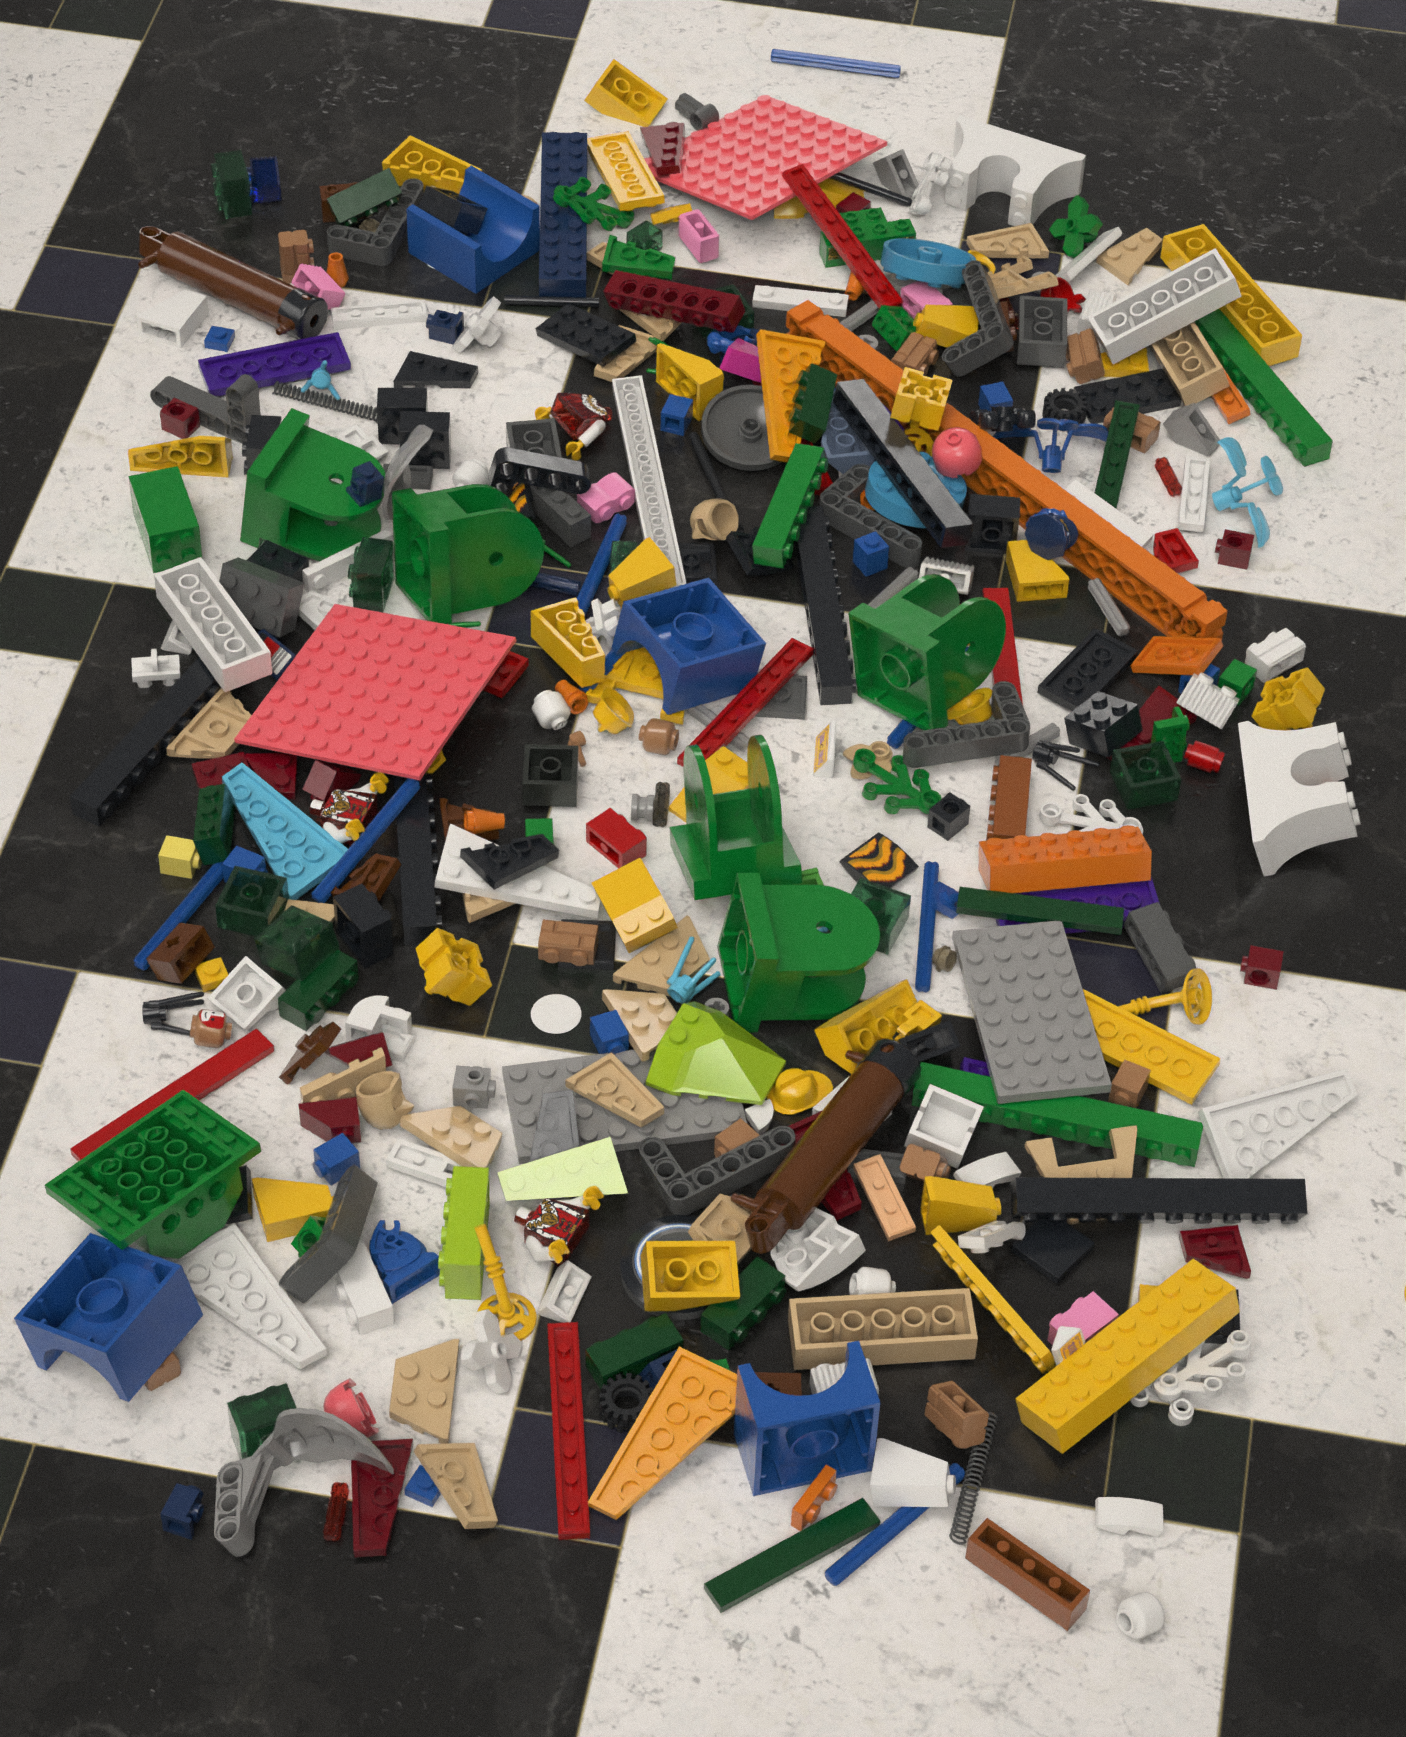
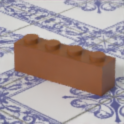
(1010, 797)
(1027, 1574)

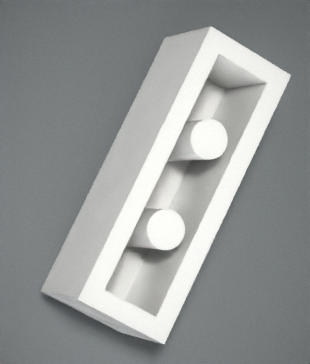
(363, 1293)

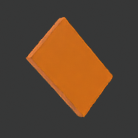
(1177, 655)

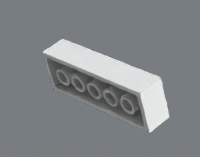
(1164, 306)
(213, 624)

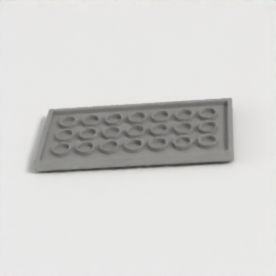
(1030, 1012)
(684, 1116)

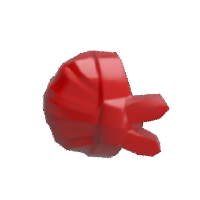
(1064, 290)

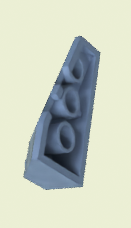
(842, 444)

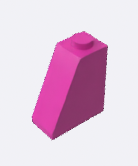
(742, 360)

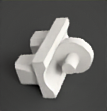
(604, 619)
(155, 668)

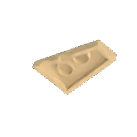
(1009, 243)
(1130, 255)
(628, 359)
(343, 1084)

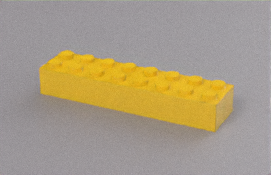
(1253, 312)
(1127, 1355)

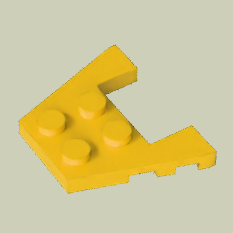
(636, 673)

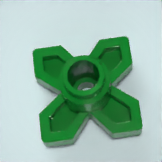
(1078, 227)

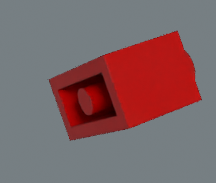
(616, 838)

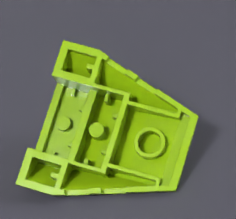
(713, 1057)

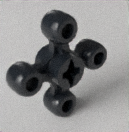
(1002, 418)

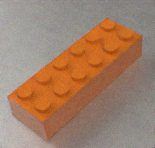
(1065, 860)

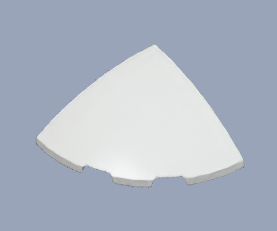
(816, 1251)

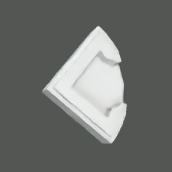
(400, 1046)
(760, 1116)

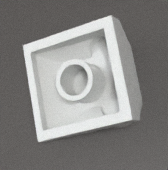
(247, 994)

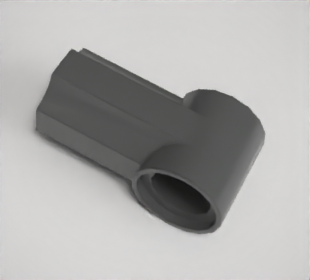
(698, 114)

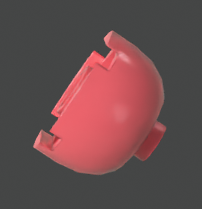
(956, 452)
(351, 1408)

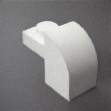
(374, 1016)

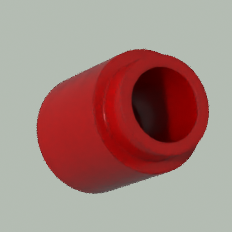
(1204, 757)

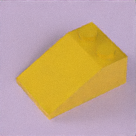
(625, 96)
(688, 377)
(726, 774)
(634, 905)
(688, 1274)

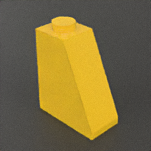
(946, 323)
(641, 573)
(1034, 576)
(288, 1205)
(957, 1205)

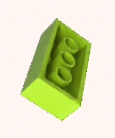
(461, 1252)

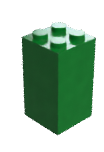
(165, 518)

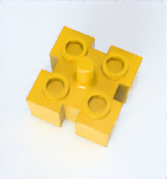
(921, 399)
(1289, 701)
(452, 967)

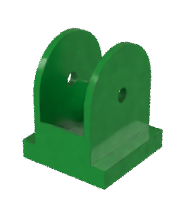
(293, 492)
(462, 549)
(914, 649)
(733, 828)
(774, 945)

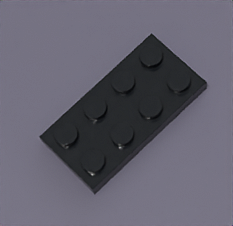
(586, 334)
(1149, 389)
(1087, 670)

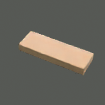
(884, 1197)

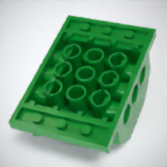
(160, 1179)

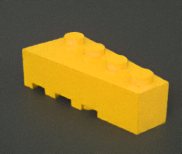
(569, 641)

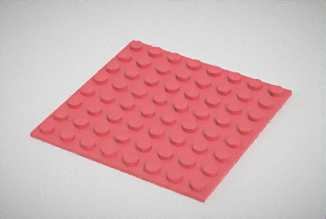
(745, 153)
(376, 691)

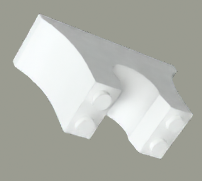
(1013, 164)
(1296, 790)

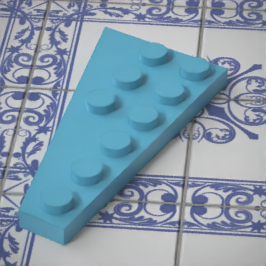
(285, 835)

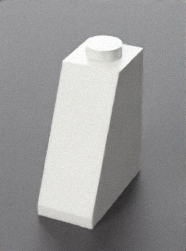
(174, 318)
(909, 1477)

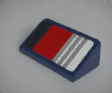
(280, 654)

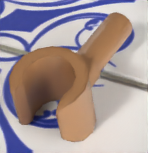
(578, 739)

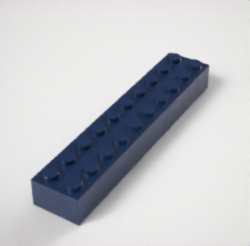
(561, 228)

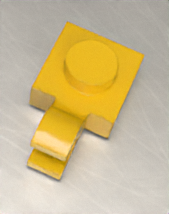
(917, 1019)

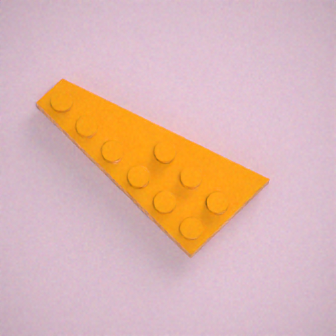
(780, 363)
(677, 1418)

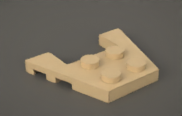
(1010, 283)
(1123, 1146)

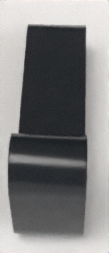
(569, 474)

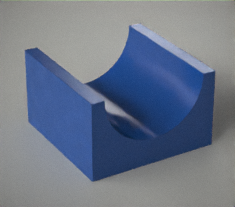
(504, 240)
(695, 640)
(111, 1311)
(793, 1437)

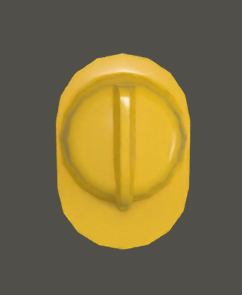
(972, 708)
(613, 712)
(798, 1090)

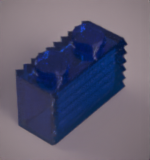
(264, 179)

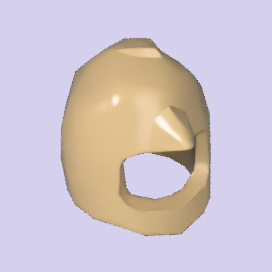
(714, 519)
(382, 1100)

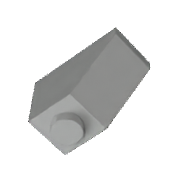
(896, 173)
(1192, 430)

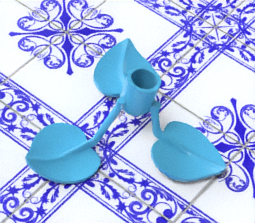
(1230, 495)

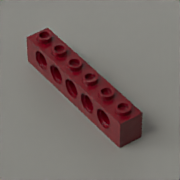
(674, 301)

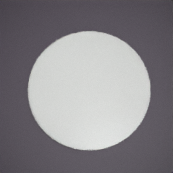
(556, 1014)

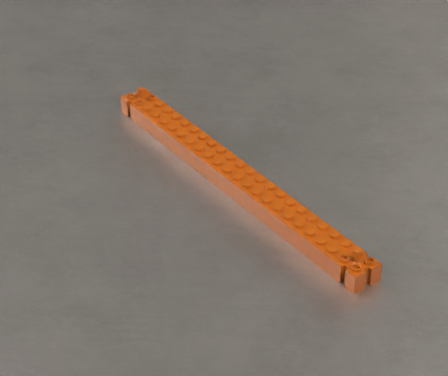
(1100, 548)

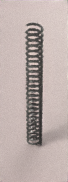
(325, 400)
(962, 1499)

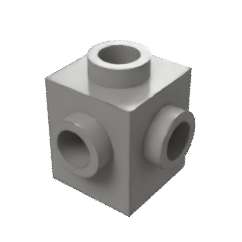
(473, 1087)

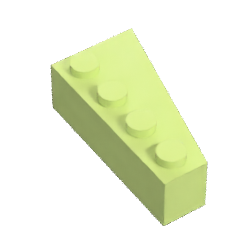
(565, 1174)

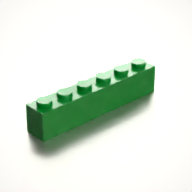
(789, 505)

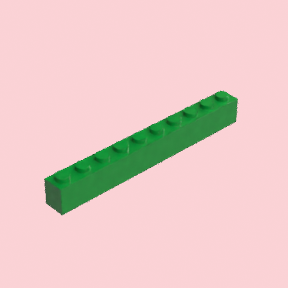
(1265, 390)
(1070, 1117)

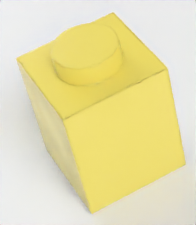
(179, 857)

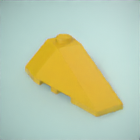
(833, 190)

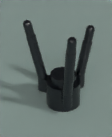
(1048, 753)
(156, 1011)

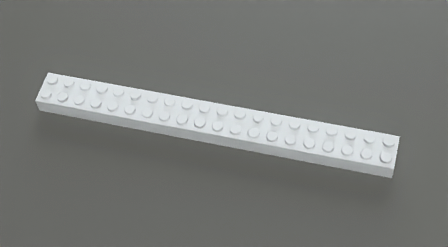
(646, 469)

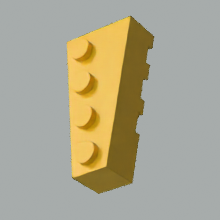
(426, 163)

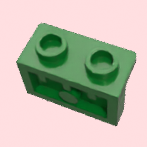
(894, 325)
(1173, 733)

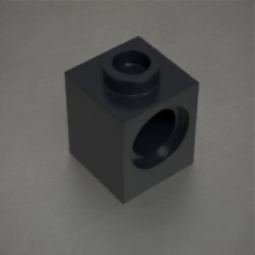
(948, 816)

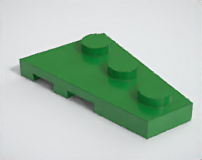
(637, 261)

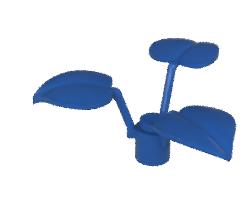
(1052, 455)

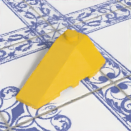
(192, 455)
(865, 1024)

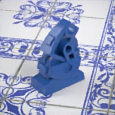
(401, 1260)

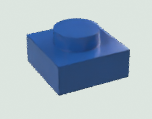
(219, 338)
(944, 899)
(422, 1488)

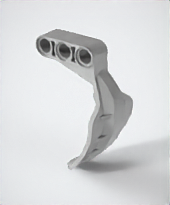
(398, 472)
(296, 1436)

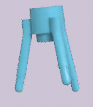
(321, 379)
(683, 988)

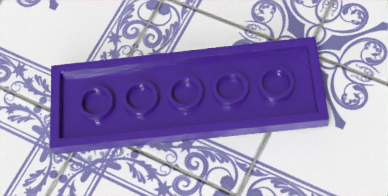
(275, 363)
(1124, 895)

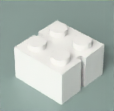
(944, 1124)

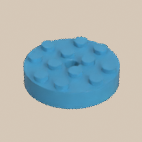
(925, 261)
(890, 503)

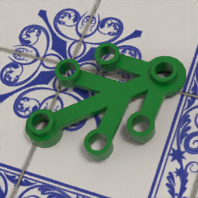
(566, 196)
(901, 785)

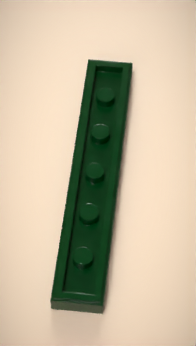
(1116, 451)
(1039, 909)
(791, 1555)

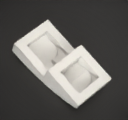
(358, 438)
(989, 1170)
(1127, 1514)

